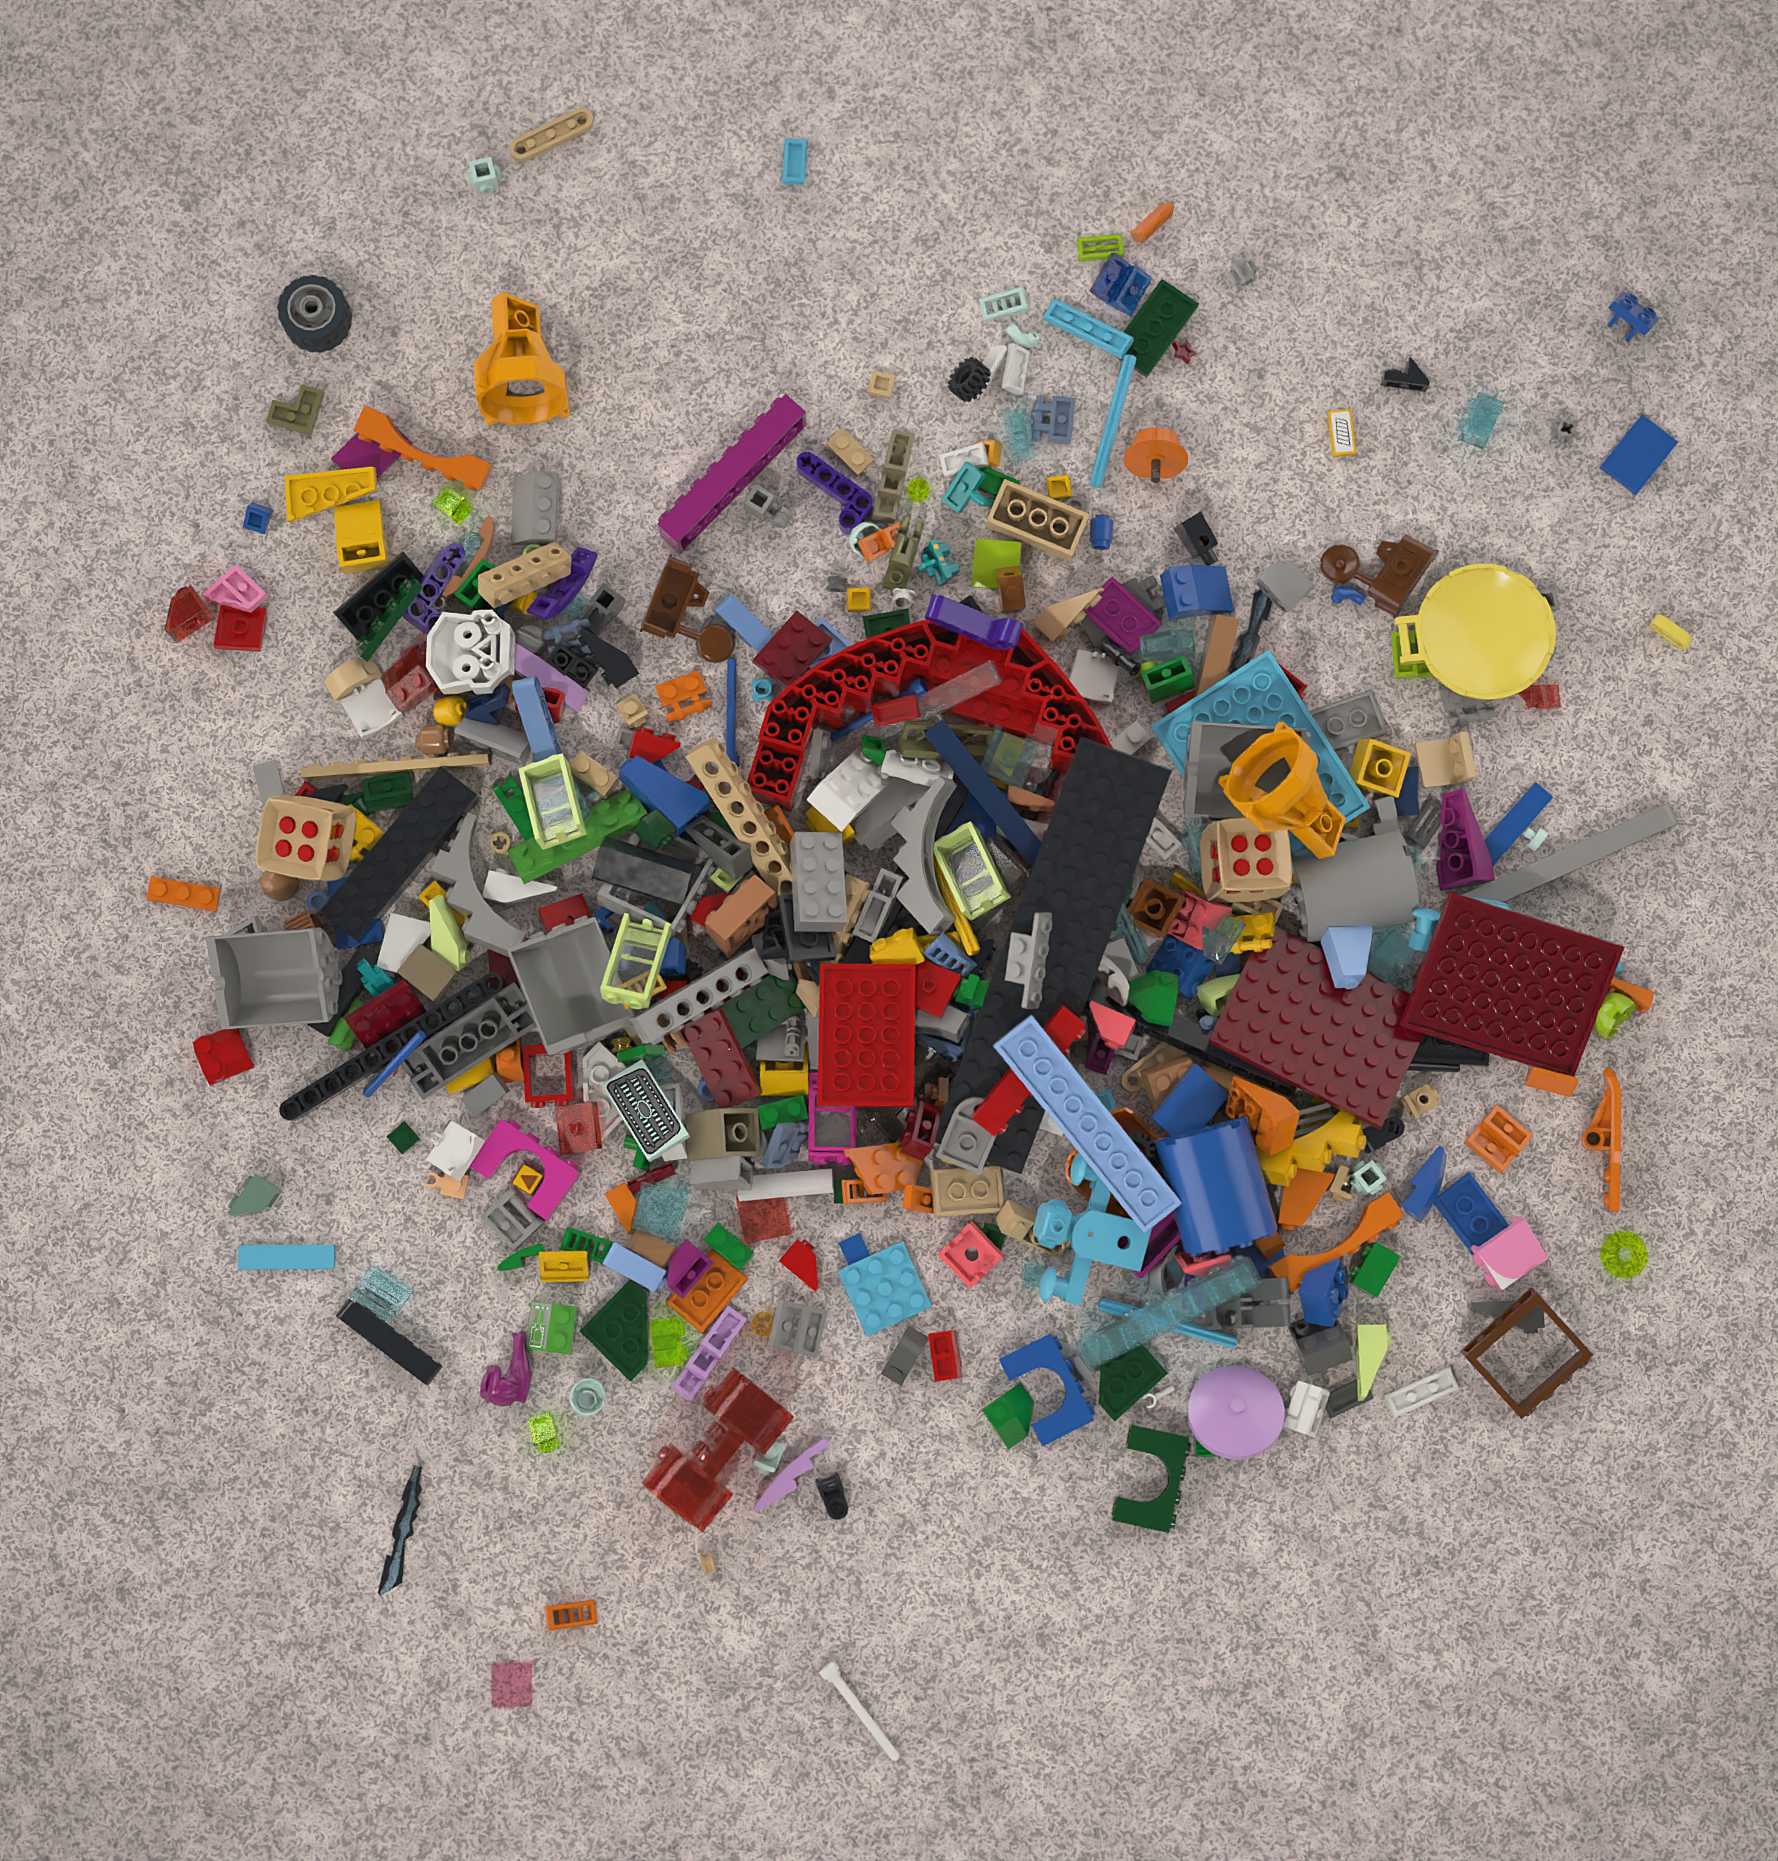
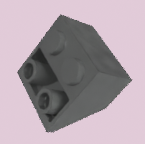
(1320, 1345)

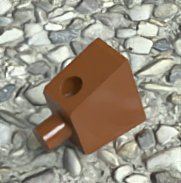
(1010, 589)

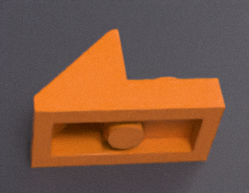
(918, 1199)

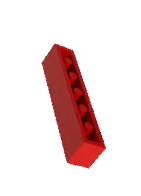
(1010, 1092)

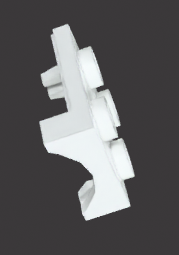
(1094, 676)
(370, 708)
(455, 1150)

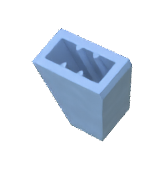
(1347, 953)
(636, 1268)

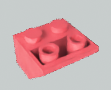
(1194, 915)

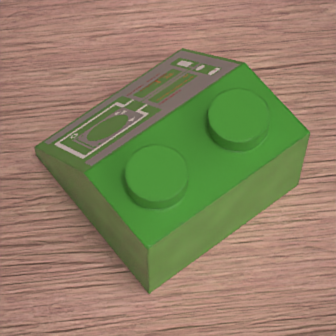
(551, 1327)

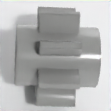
(1243, 272)
(1564, 436)

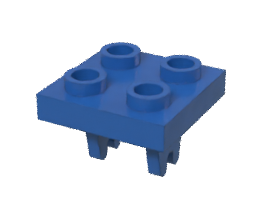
(1635, 314)

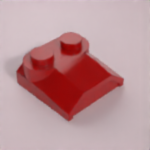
(222, 1055)

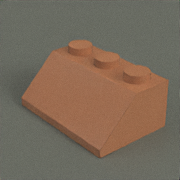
(741, 915)

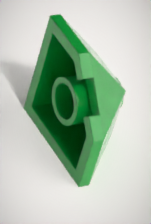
(1154, 996)
(1011, 1415)

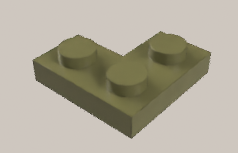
(298, 417)

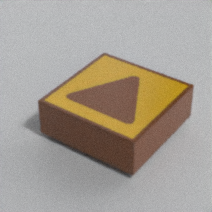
(527, 1179)

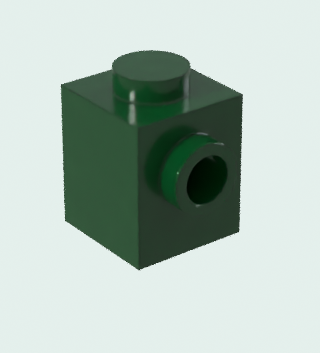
(656, 830)

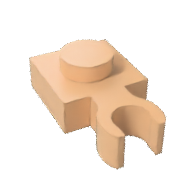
(450, 1186)

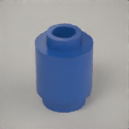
(1101, 532)

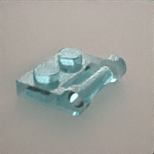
(386, 1289)

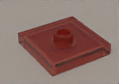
(578, 1128)

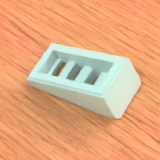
(1023, 308)

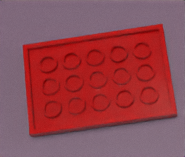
(866, 1035)

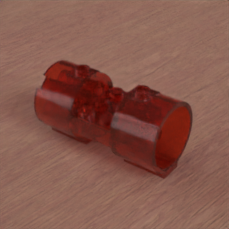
(690, 1482)

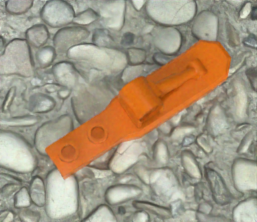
(1607, 1127)

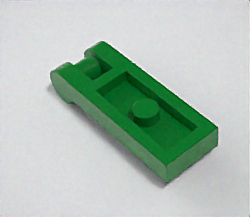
(515, 806)

